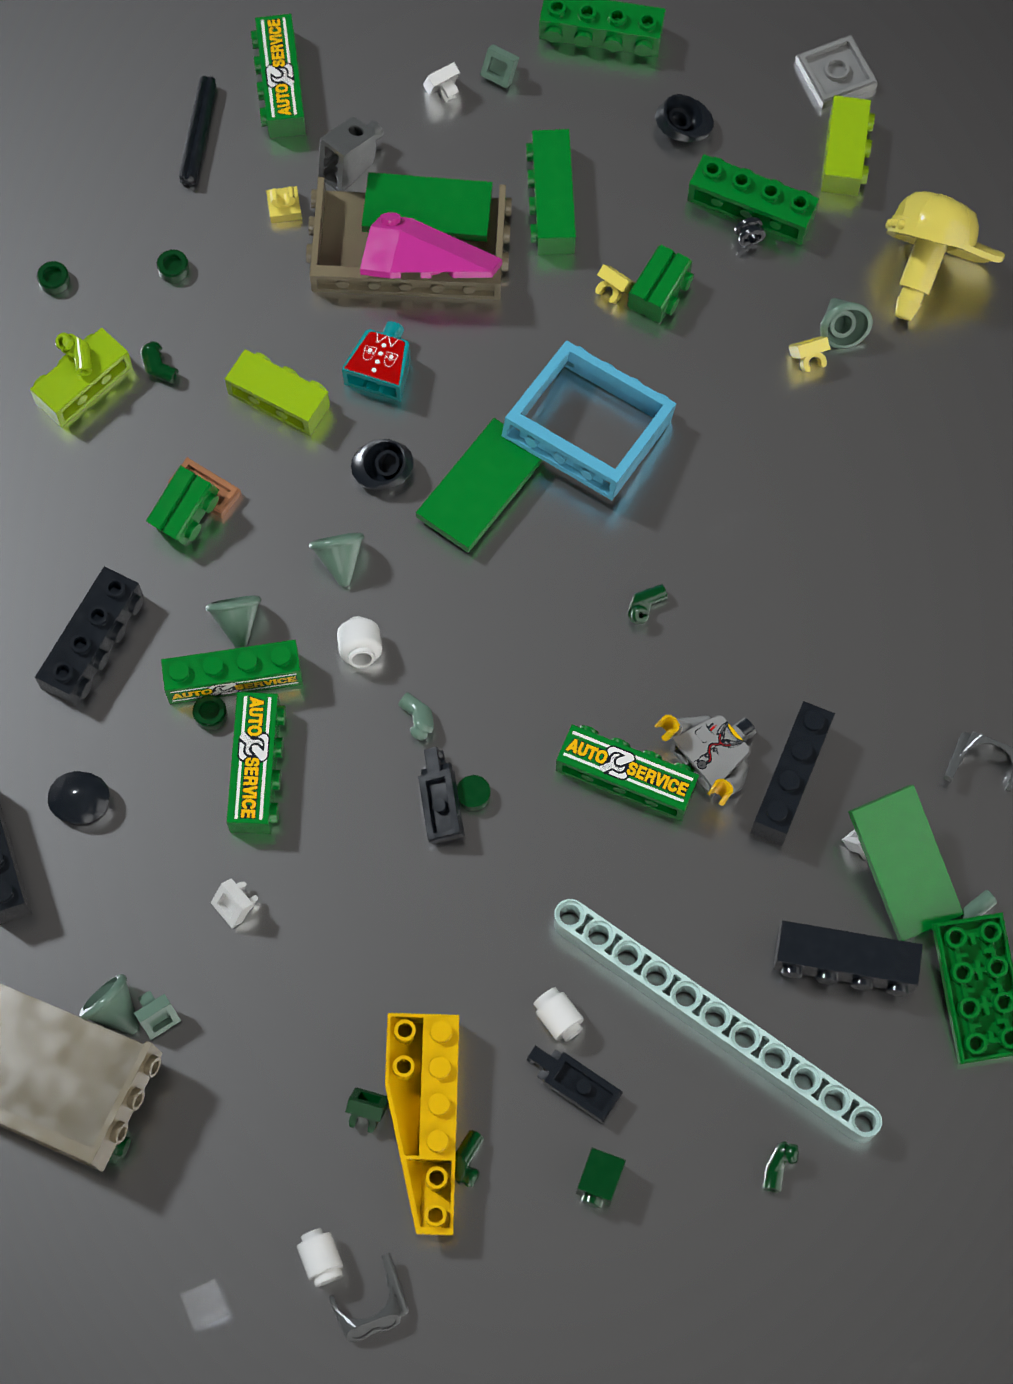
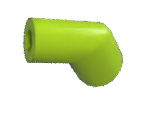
(76, 349)

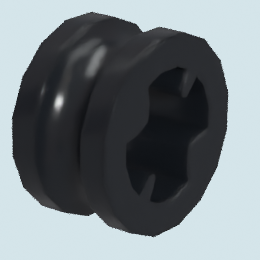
(750, 231)

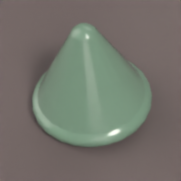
(845, 323)
(339, 555)
(235, 617)
(112, 1006)

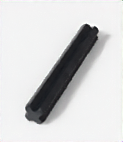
(197, 130)

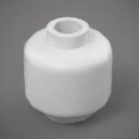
(359, 641)

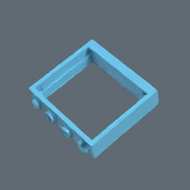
(566, 455)

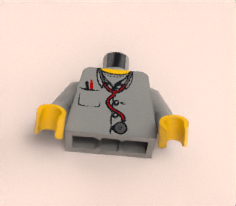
(712, 750)

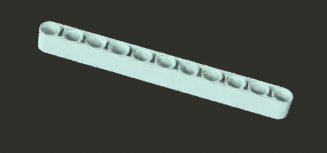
(723, 1035)

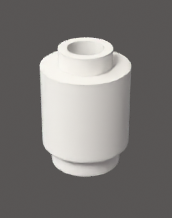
(559, 1014)
(320, 1257)

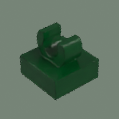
(367, 1105)

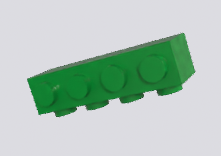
(603, 25)
(746, 195)

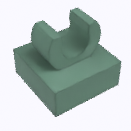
(499, 66)
(156, 1014)

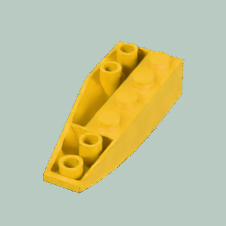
(423, 1110)

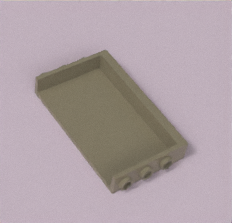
(340, 247)
(68, 1078)

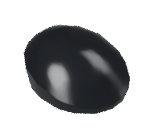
(684, 118)
(382, 464)
(78, 797)

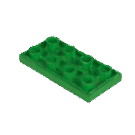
(446, 204)
(478, 487)
(905, 862)
(977, 985)

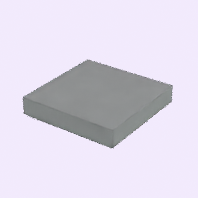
(836, 70)

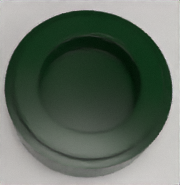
(172, 266)
(53, 277)
(210, 712)
(473, 792)

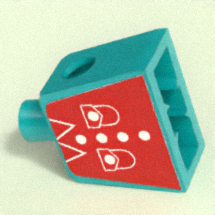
(379, 362)

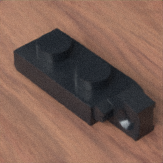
(440, 798)
(575, 1082)

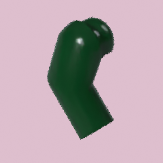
(154, 365)
(642, 601)
(463, 1158)
(775, 1166)

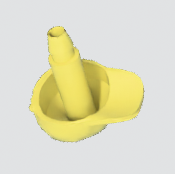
(933, 226)

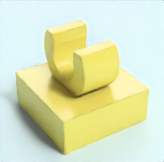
(284, 204)
(615, 280)
(810, 348)

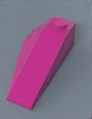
(408, 245)

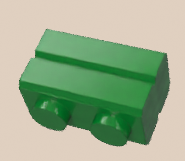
(660, 284)
(183, 505)

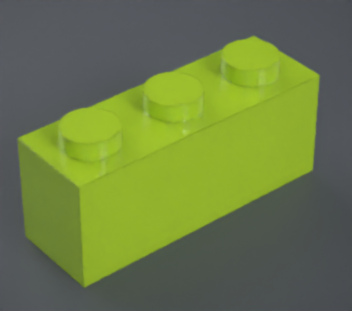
(847, 146)
(278, 391)
(66, 393)

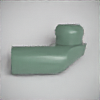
(421, 715)
(979, 905)

